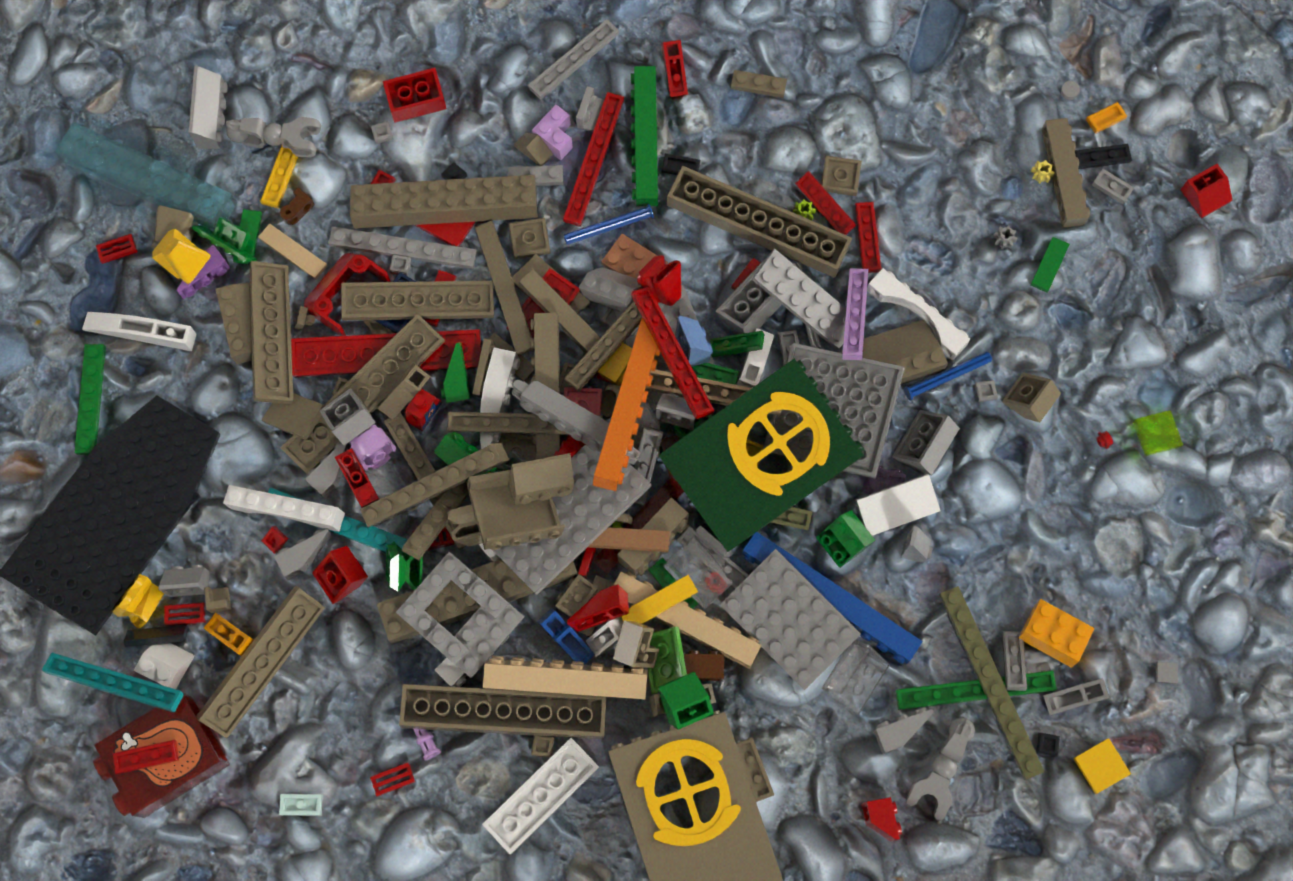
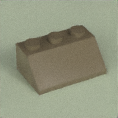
(541, 479)

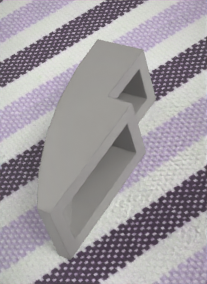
(1076, 696)

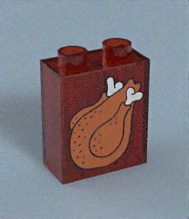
(153, 787)

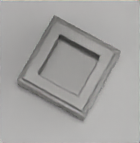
(382, 132)
(400, 264)
(985, 391)
(1166, 673)

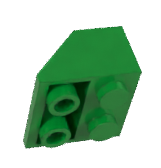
(845, 538)
(685, 701)

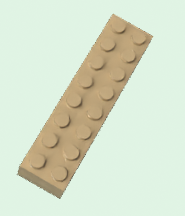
(565, 678)

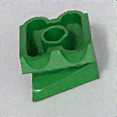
(402, 568)

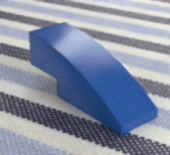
(565, 637)

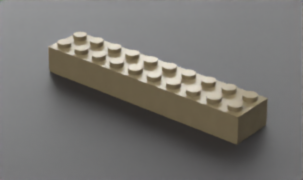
(443, 201)
(758, 221)
(455, 604)
(502, 711)

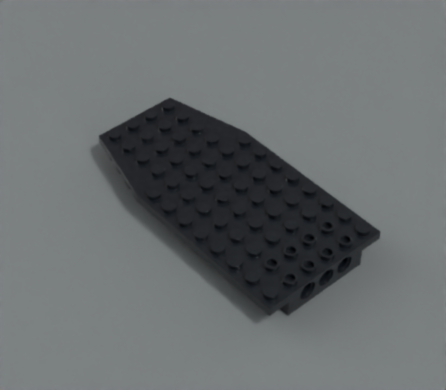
(113, 514)

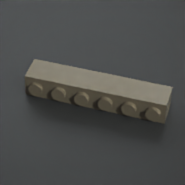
(1066, 179)

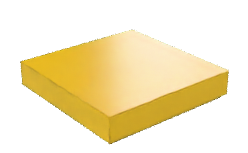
(1102, 766)

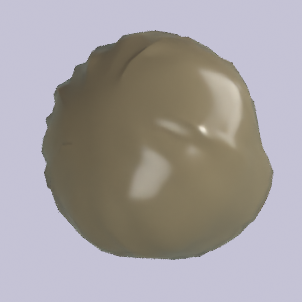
(609, 400)

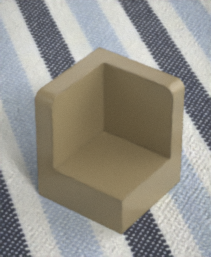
(217, 599)

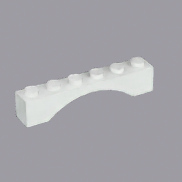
(890, 290)
(300, 510)

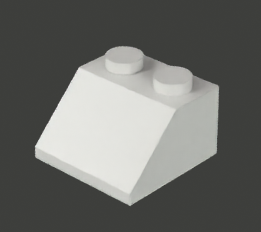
(164, 664)

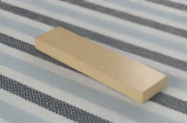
(292, 251)

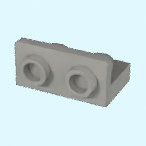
(589, 110)

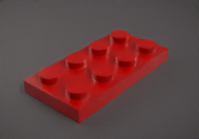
(560, 285)

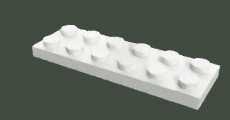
(540, 796)

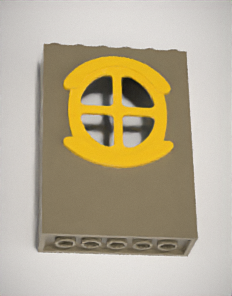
(723, 849)

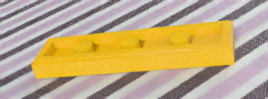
(279, 178)
(661, 601)

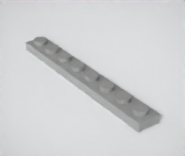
(411, 248)

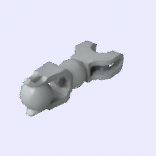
(291, 135)
(943, 768)

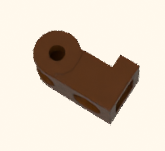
(296, 208)

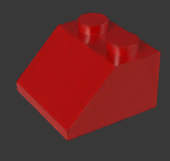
(339, 574)

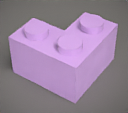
(552, 130)

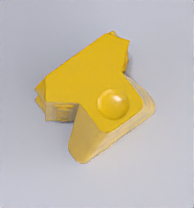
(180, 256)
(139, 601)

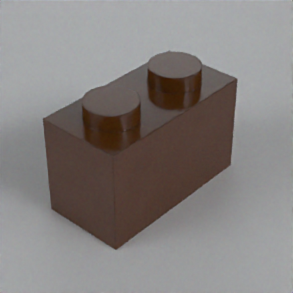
(706, 666)

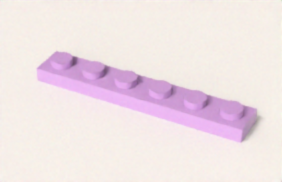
(855, 314)

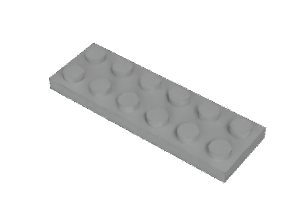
(802, 297)

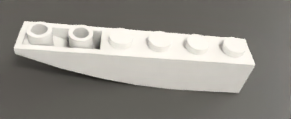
(141, 329)
(497, 388)

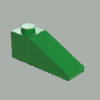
(456, 381)

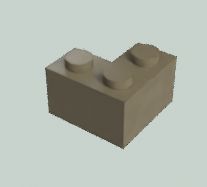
(634, 645)

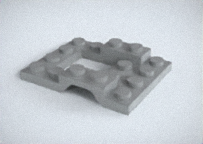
(480, 634)

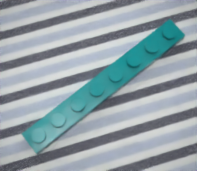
(359, 532)
(113, 682)

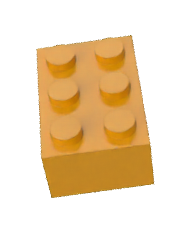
(1056, 633)

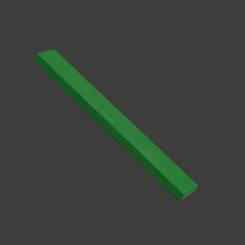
(967, 691)

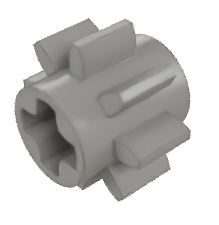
(1008, 233)

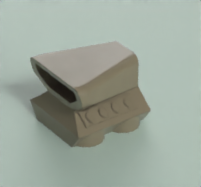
(170, 219)
(464, 526)

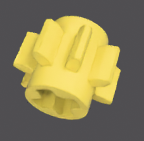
(1042, 171)

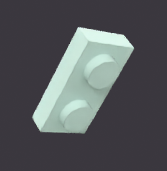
(301, 805)

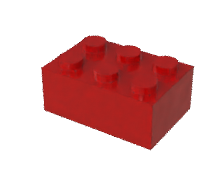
(414, 95)

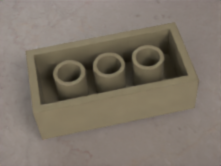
(669, 518)

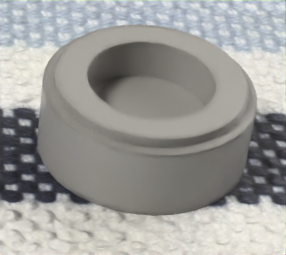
(1070, 90)

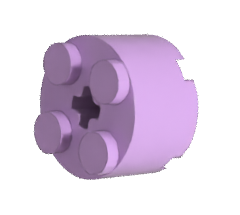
(373, 448)

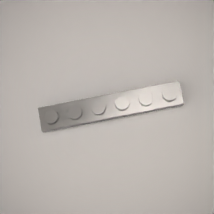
(573, 59)

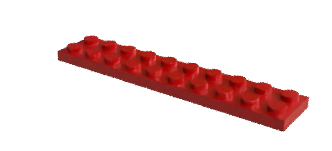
(350, 353)

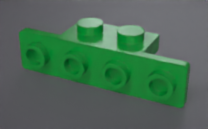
(229, 237)

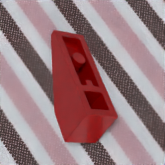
(674, 68)
(603, 607)

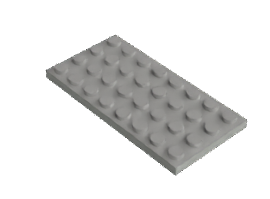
(585, 516)

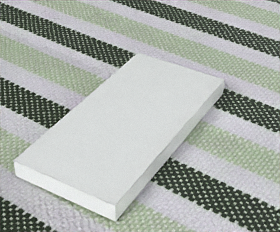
(898, 505)

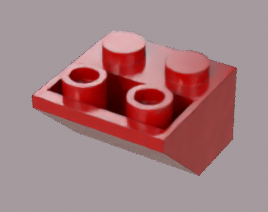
(1208, 191)
(881, 818)

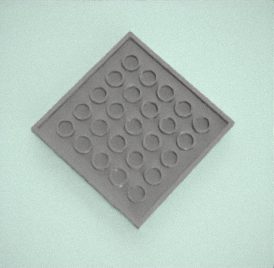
(859, 391)

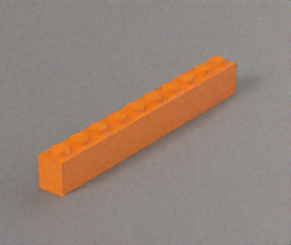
(627, 410)

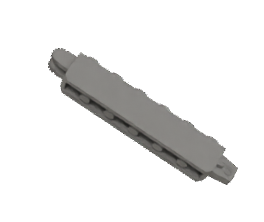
(565, 415)

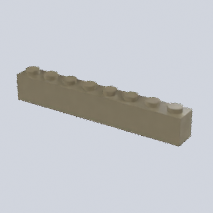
(546, 372)
(434, 484)

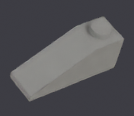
(916, 546)

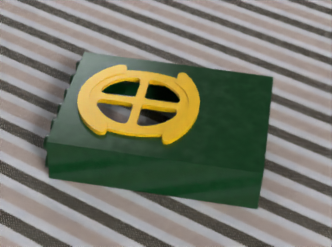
(725, 480)

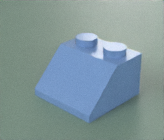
(693, 341)

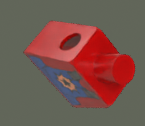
(423, 408)

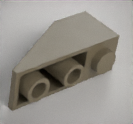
(403, 391)

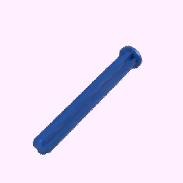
(609, 225)
(947, 375)

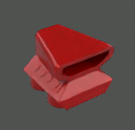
(662, 279)

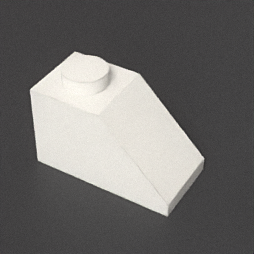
(605, 637)

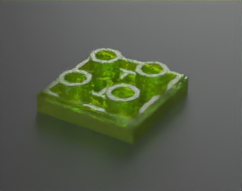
(1157, 433)

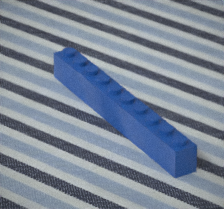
(864, 618)

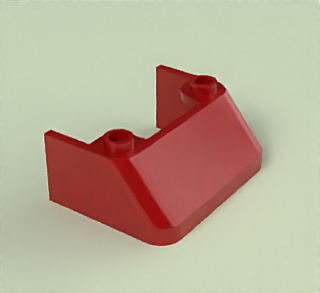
(319, 300)

